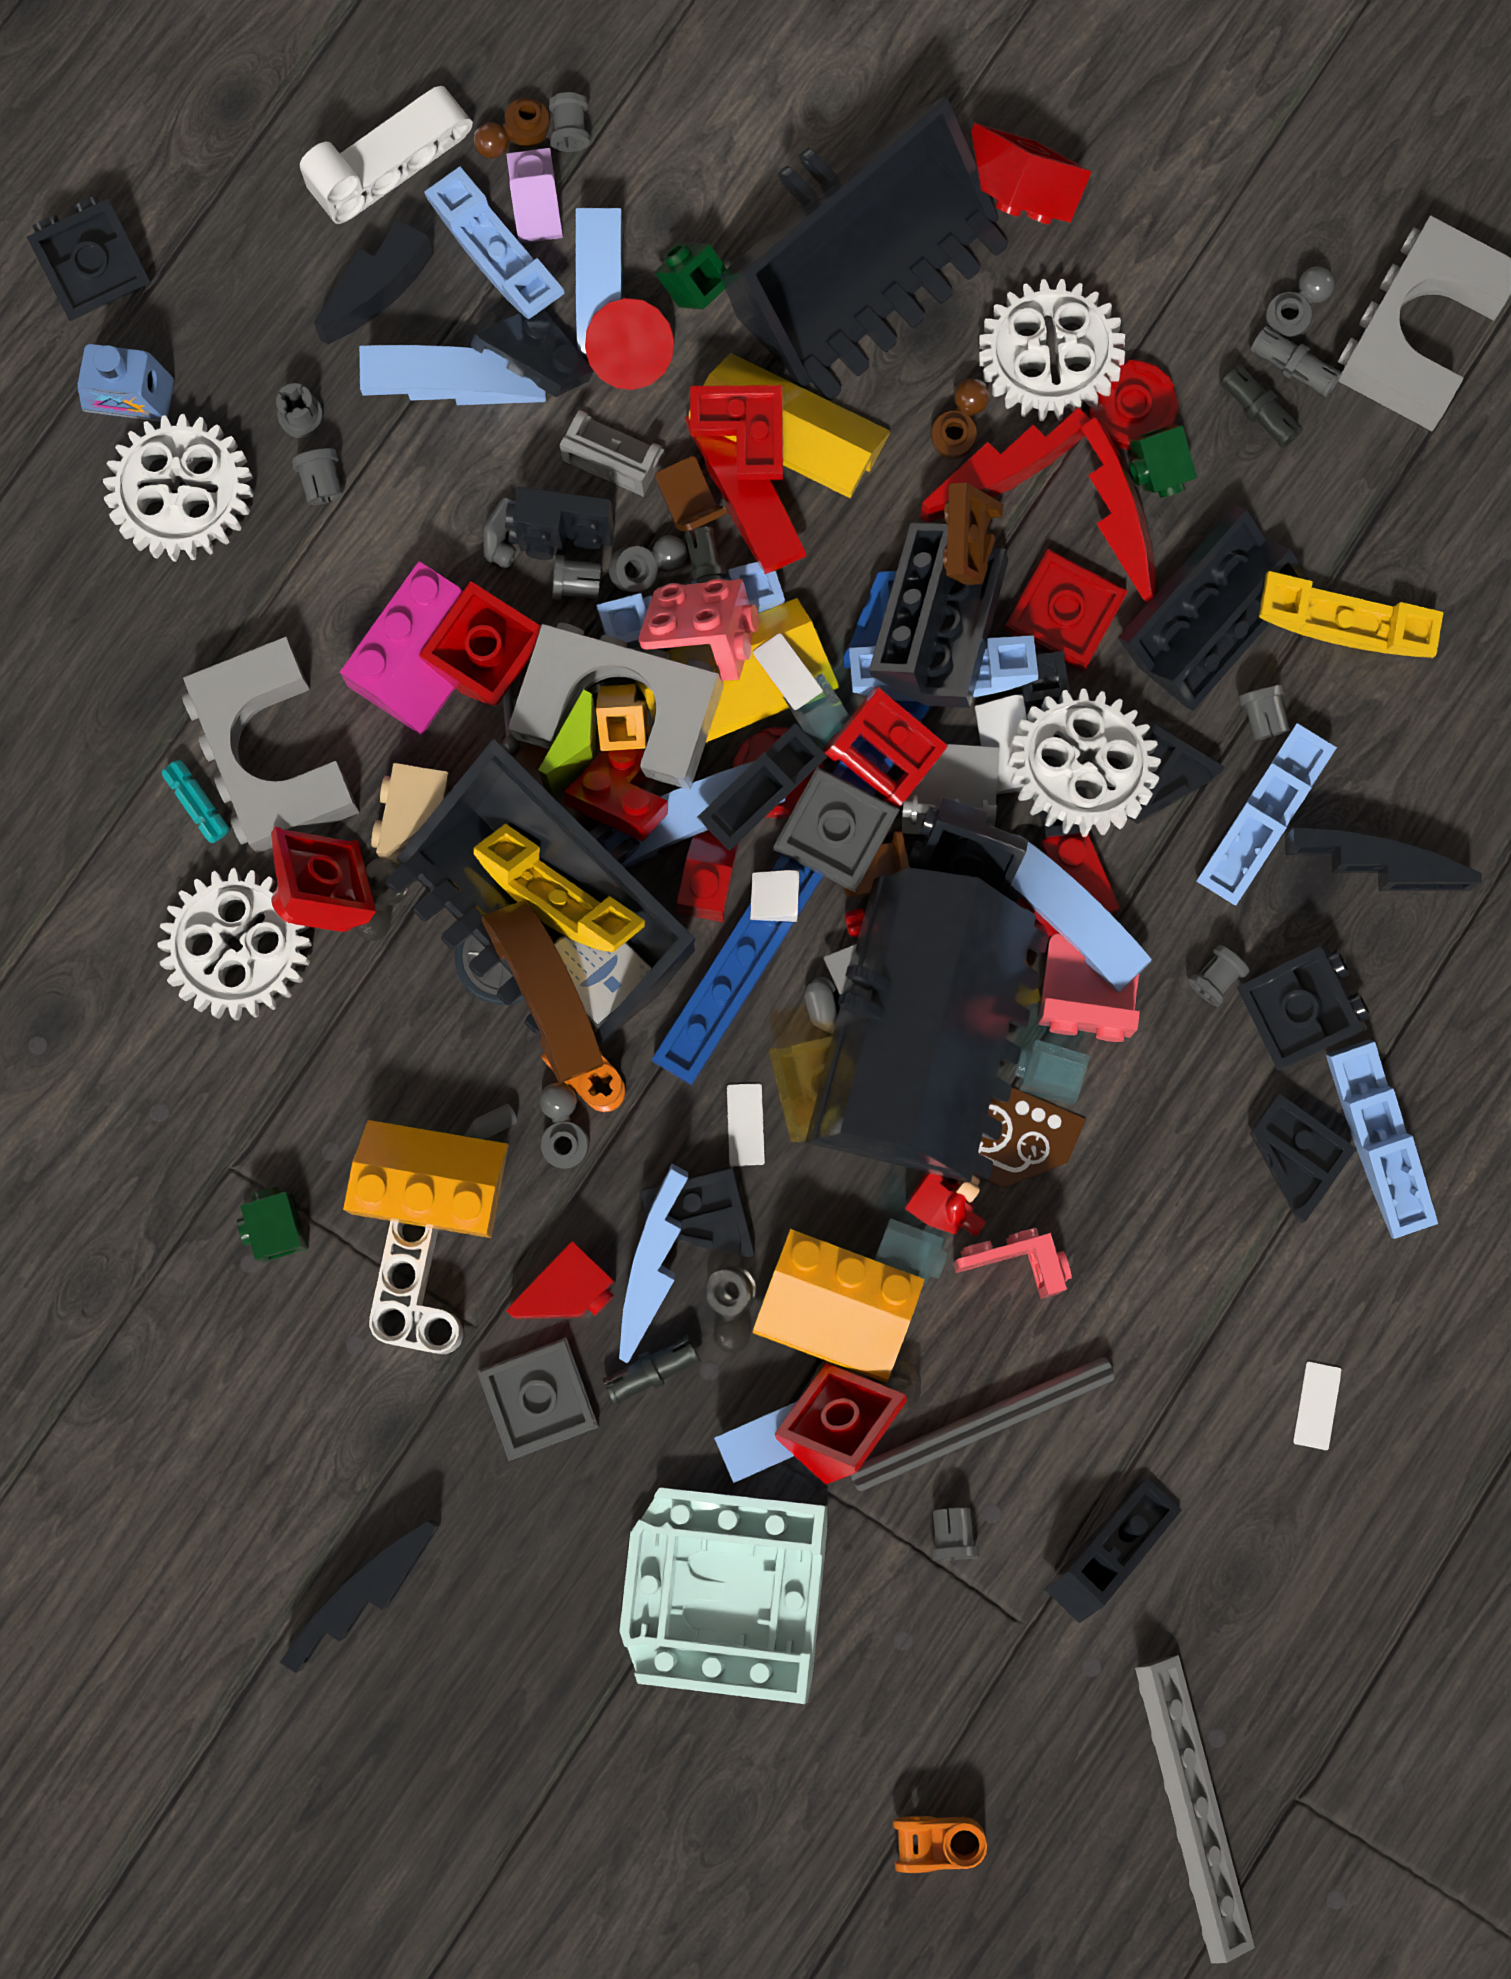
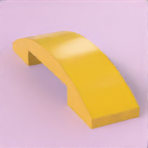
(1349, 620)
(554, 899)

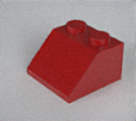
(1027, 175)

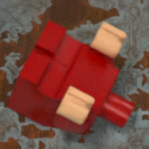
(946, 1204)

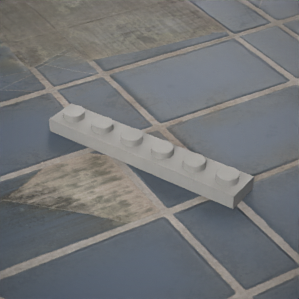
(1195, 1809)

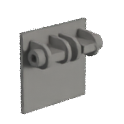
(960, 774)

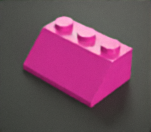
(387, 660)

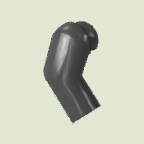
(494, 537)
(821, 1004)
(492, 1123)

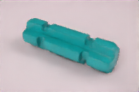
(195, 801)

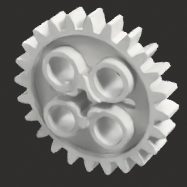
(1093, 345)
(184, 449)
(1111, 737)
(206, 916)

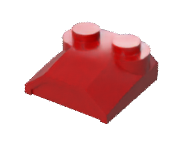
(320, 881)

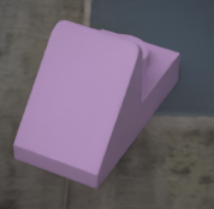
(534, 195)

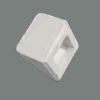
(775, 896)

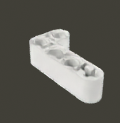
(384, 157)
(410, 1300)

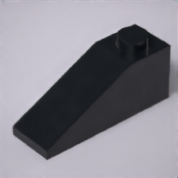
(1113, 1551)

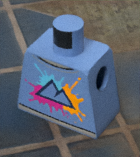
(118, 382)

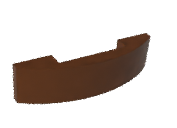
(546, 989)

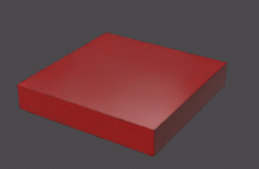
(1066, 609)

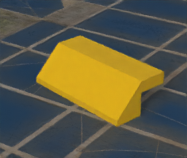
(817, 434)
(755, 693)

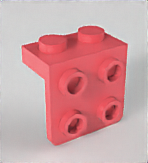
(703, 614)
(1081, 1000)
(1048, 1267)

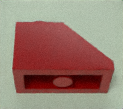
(707, 878)
(565, 1289)

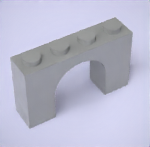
(1383, 361)
(569, 662)
(224, 702)

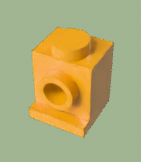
(621, 718)

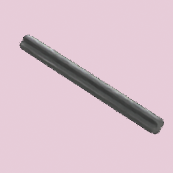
(983, 1423)

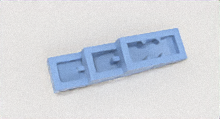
(443, 374)
(1266, 814)
(1381, 1139)
(648, 1278)

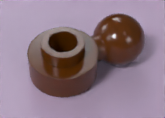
(493, 139)
(970, 398)

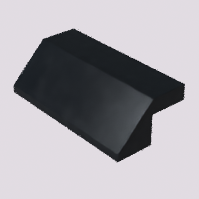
(1208, 609)
(935, 624)

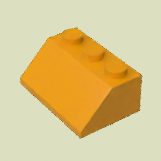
(426, 1178)
(838, 1306)

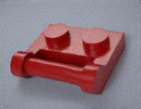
(893, 734)

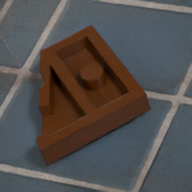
(968, 544)

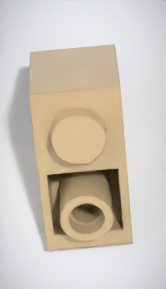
(410, 800)

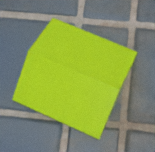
(573, 747)

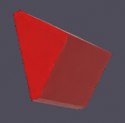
(481, 645)
(838, 1422)

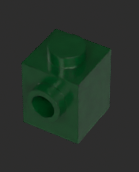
(692, 275)
(1162, 461)
(271, 1225)

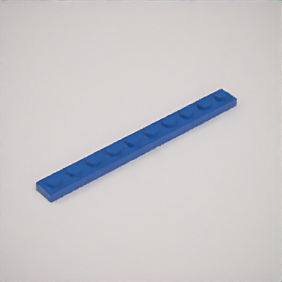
(748, 953)

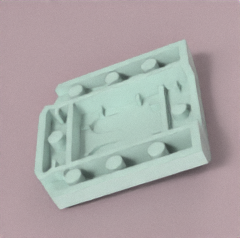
(725, 1594)

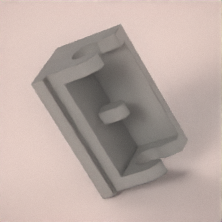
(610, 454)

